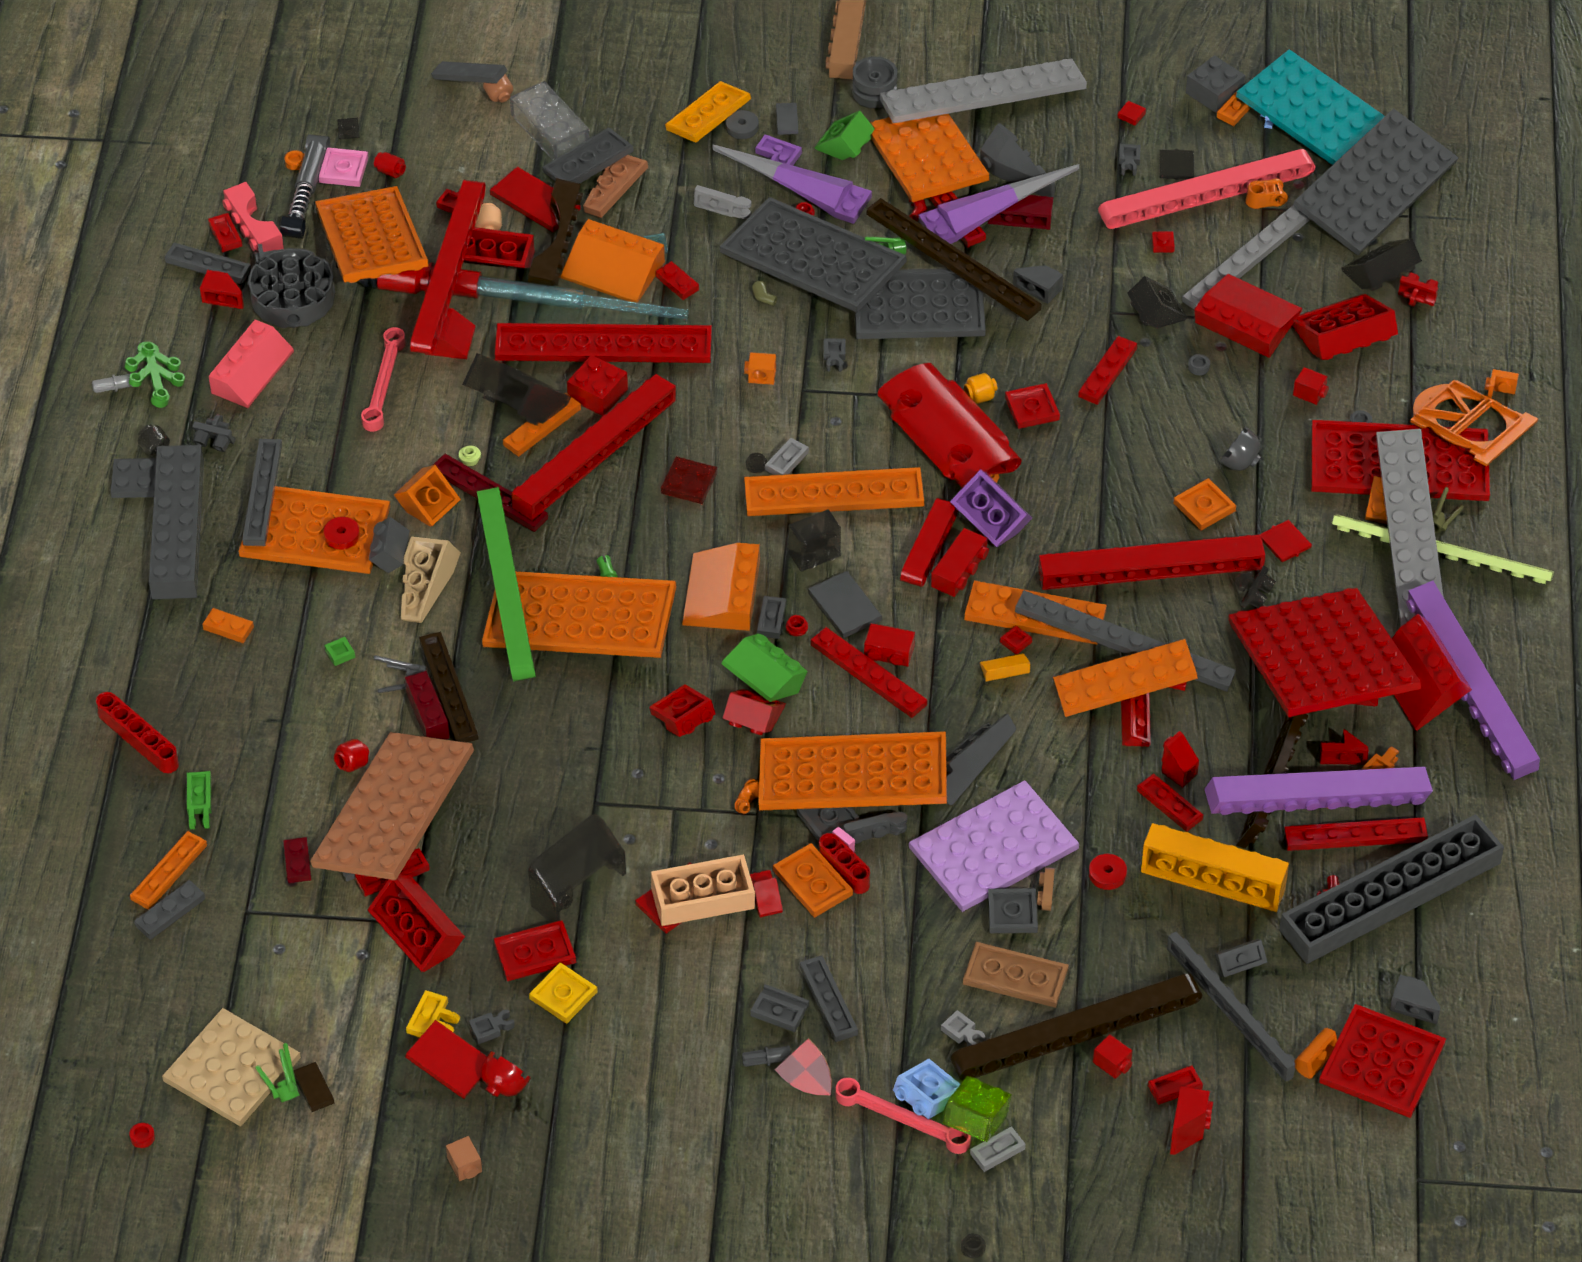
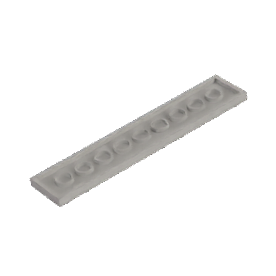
(982, 90)
(1408, 514)

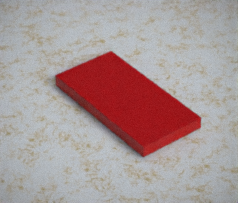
(527, 196)

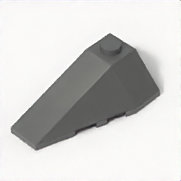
(1008, 161)

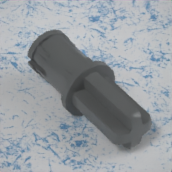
(765, 1056)

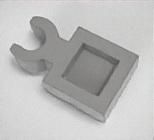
(961, 1028)

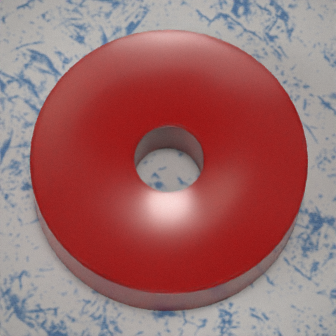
(344, 525)
(1110, 863)

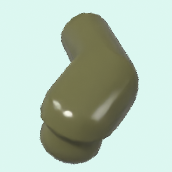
(761, 293)

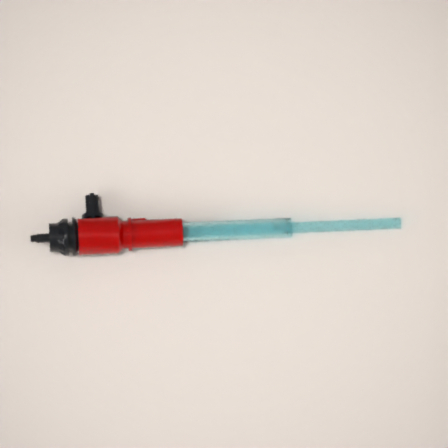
(473, 284)

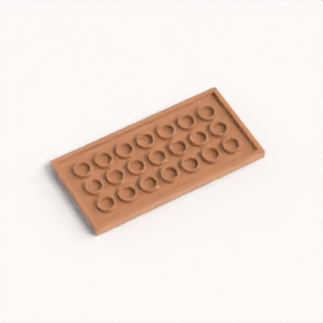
(392, 806)

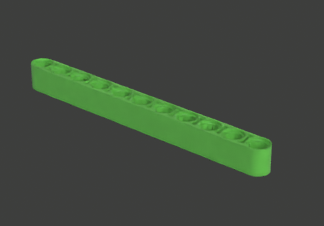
(506, 584)

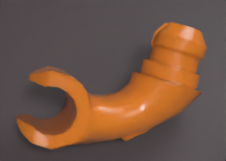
(748, 793)

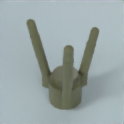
(1439, 517)

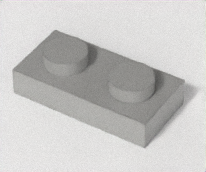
(787, 458)
(997, 1149)

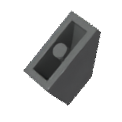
(1039, 281)
(1415, 1000)

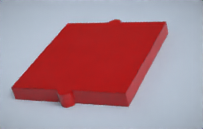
(1285, 541)

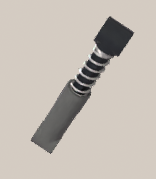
(294, 223)

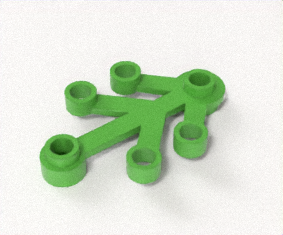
(150, 353)

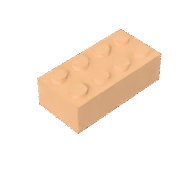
(702, 890)

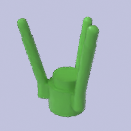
(896, 244)
(287, 1088)

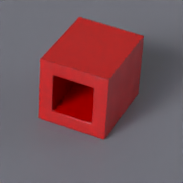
(1310, 386)
(1113, 1056)

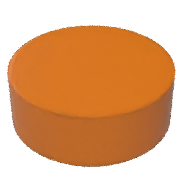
(293, 160)

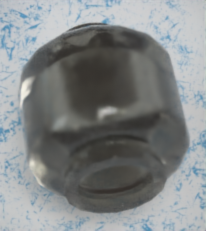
(151, 437)

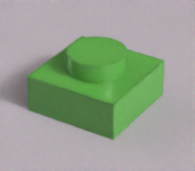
(339, 651)

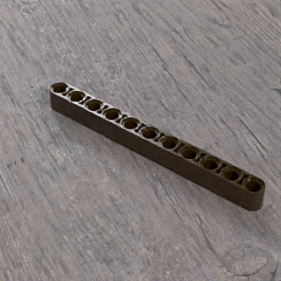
(1076, 1027)

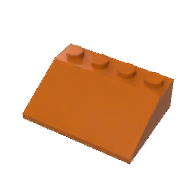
(613, 261)
(723, 587)

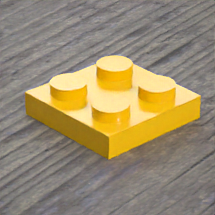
(563, 993)

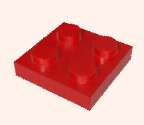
(1032, 406)

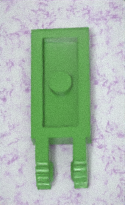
(199, 797)

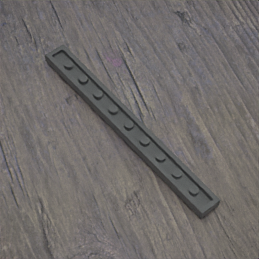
(1113, 635)

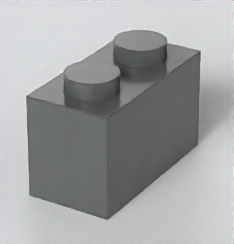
(389, 544)

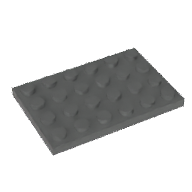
(923, 306)

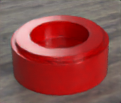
(142, 1135)

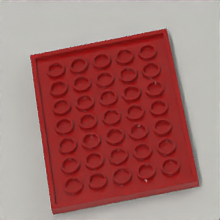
(1323, 652)

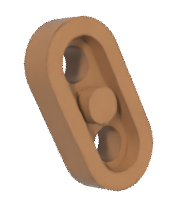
(1045, 897)

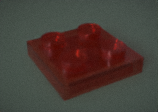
(689, 480)

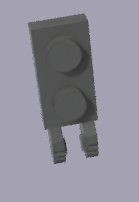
(877, 826)

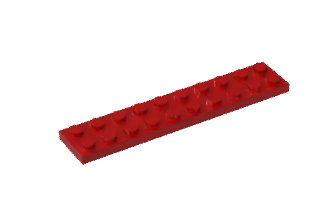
(603, 341)

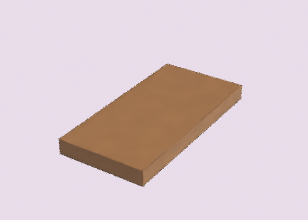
(1015, 974)

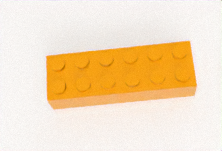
(1214, 867)

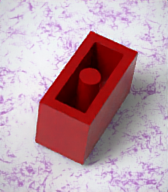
(889, 644)

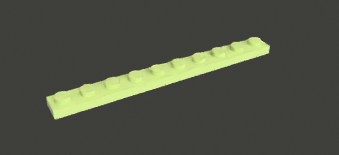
(1452, 551)

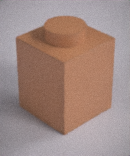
(464, 1158)

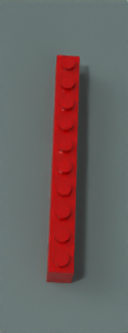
(593, 447)
(1151, 562)

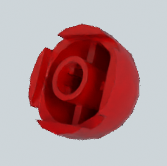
(502, 1076)

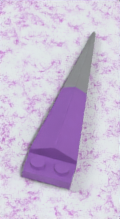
(829, 193)
(961, 216)

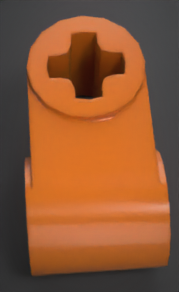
(1265, 193)

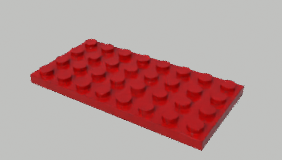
(1348, 459)

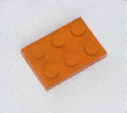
(812, 880)

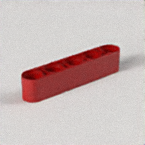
(929, 543)
(137, 732)

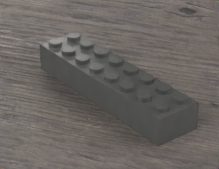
(176, 522)

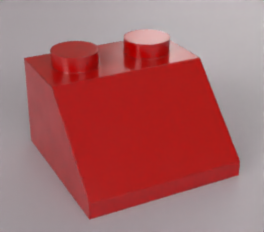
(455, 336)
(752, 711)
(1191, 1118)

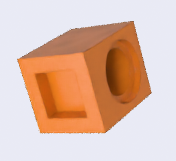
(761, 368)

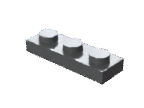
(169, 909)

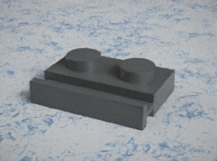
(780, 1008)

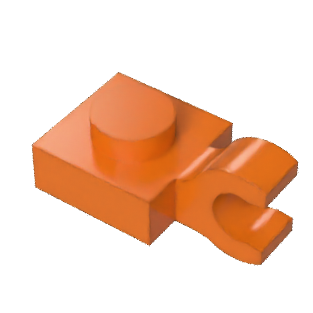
(1385, 762)

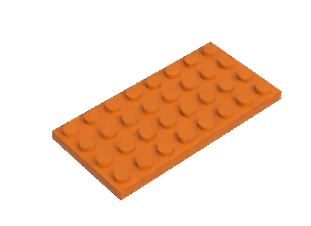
(371, 234)
(589, 614)
(853, 771)

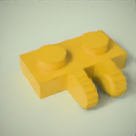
(429, 1009)

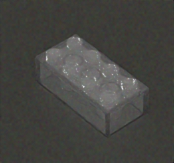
(548, 120)

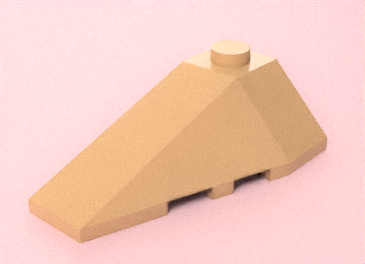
(427, 572)

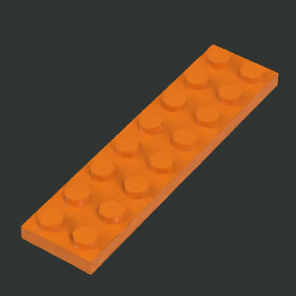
(834, 491)

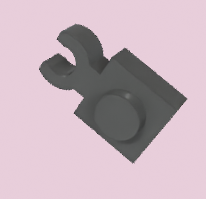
(1129, 157)
(834, 353)
(488, 1027)

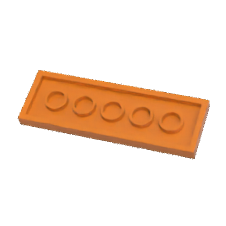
(997, 603)
(1125, 677)

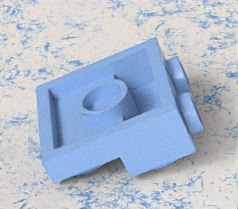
(925, 1088)

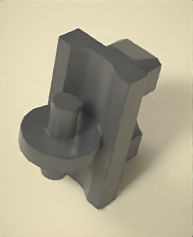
(213, 429)

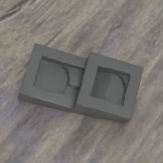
(787, 118)

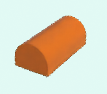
(1316, 1053)

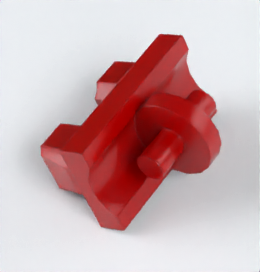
(1418, 291)

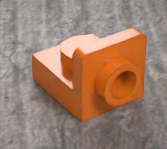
(1502, 382)

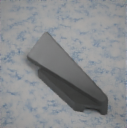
(974, 754)

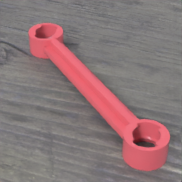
(383, 379)
(901, 1115)

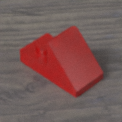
(1348, 752)
(766, 893)

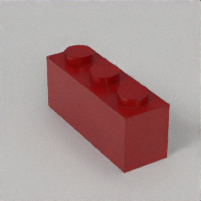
(959, 562)

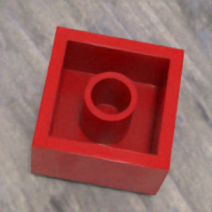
(597, 385)

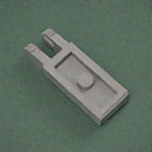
(722, 202)

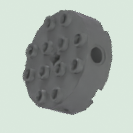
(291, 288)

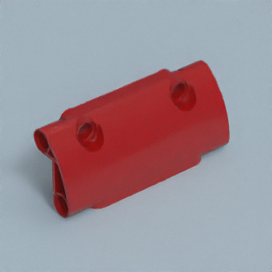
(947, 424)

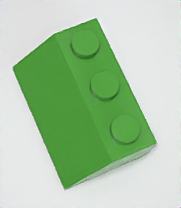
(765, 668)

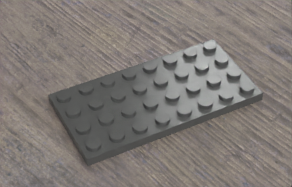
(1375, 181)
(813, 254)

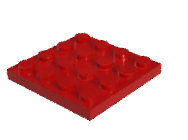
(1382, 1060)

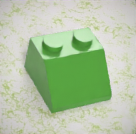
(846, 136)

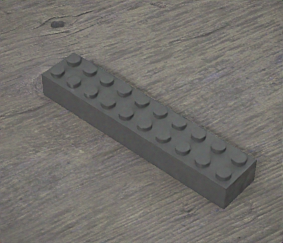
(1391, 889)

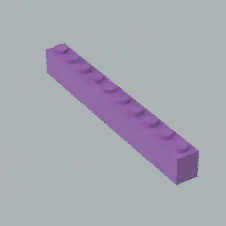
(1484, 699)
(1318, 790)

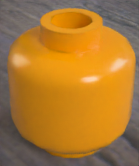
(980, 388)

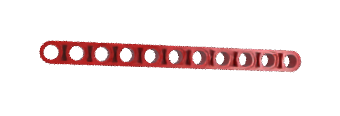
(447, 267)

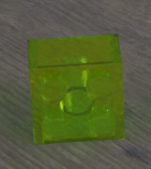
(977, 1108)

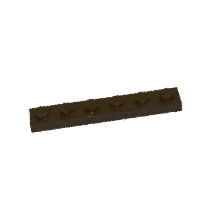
(448, 687)

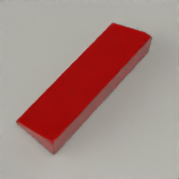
(1136, 721)

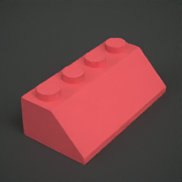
(250, 364)

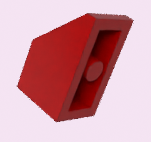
(221, 290)

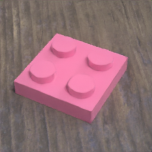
(343, 167)

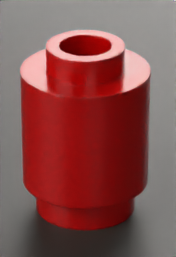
(389, 164)

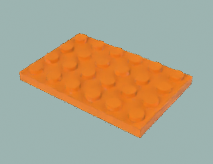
(928, 155)
(299, 524)

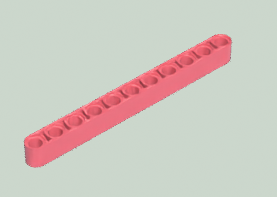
(1204, 189)

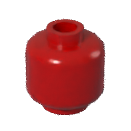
(351, 755)

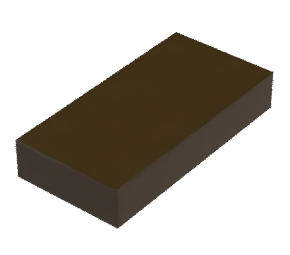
(313, 1087)

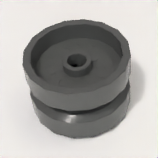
(872, 77)

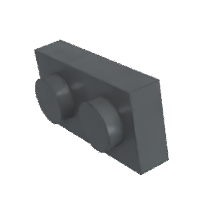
(771, 617)
(1241, 957)

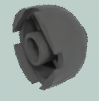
(1243, 451)

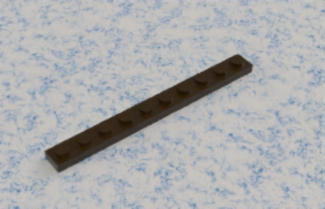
(954, 259)

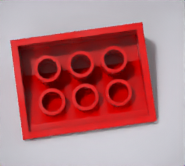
(1246, 314)
(1346, 326)
(1439, 675)

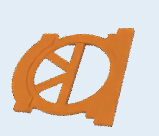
(1484, 451)

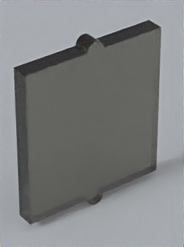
(1176, 164)

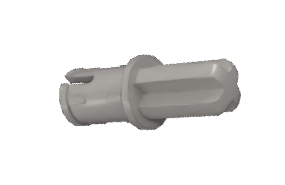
(111, 383)

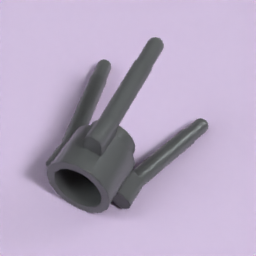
(410, 668)

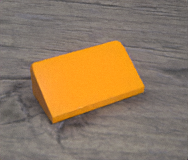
(1005, 667)

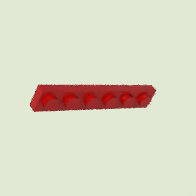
(869, 672)
(1355, 834)

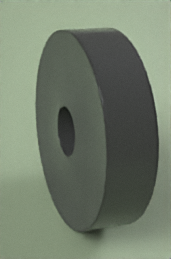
(742, 124)

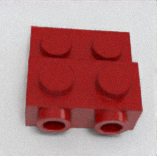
(683, 710)

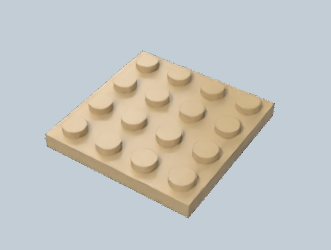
(222, 1063)

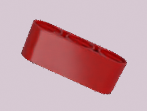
(854, 866)

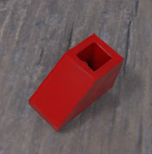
(1179, 760)

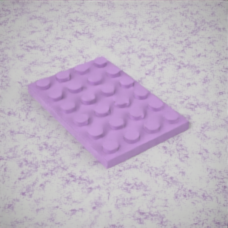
(993, 845)

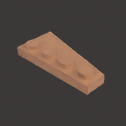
(613, 184)

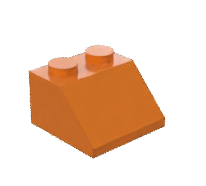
(427, 495)

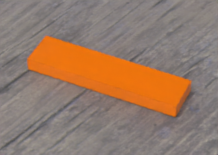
(168, 870)

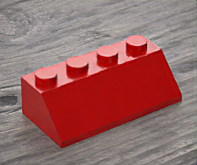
(501, 248)
(415, 922)

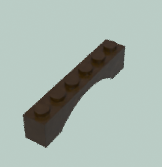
(563, 204)

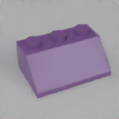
(991, 509)

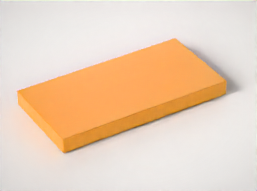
(708, 111)

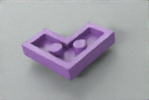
(778, 150)

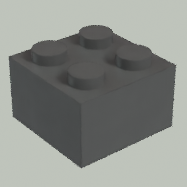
(1214, 83)

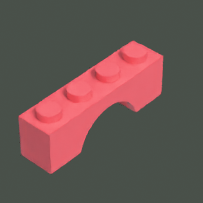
(242, 203)

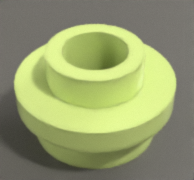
(469, 455)

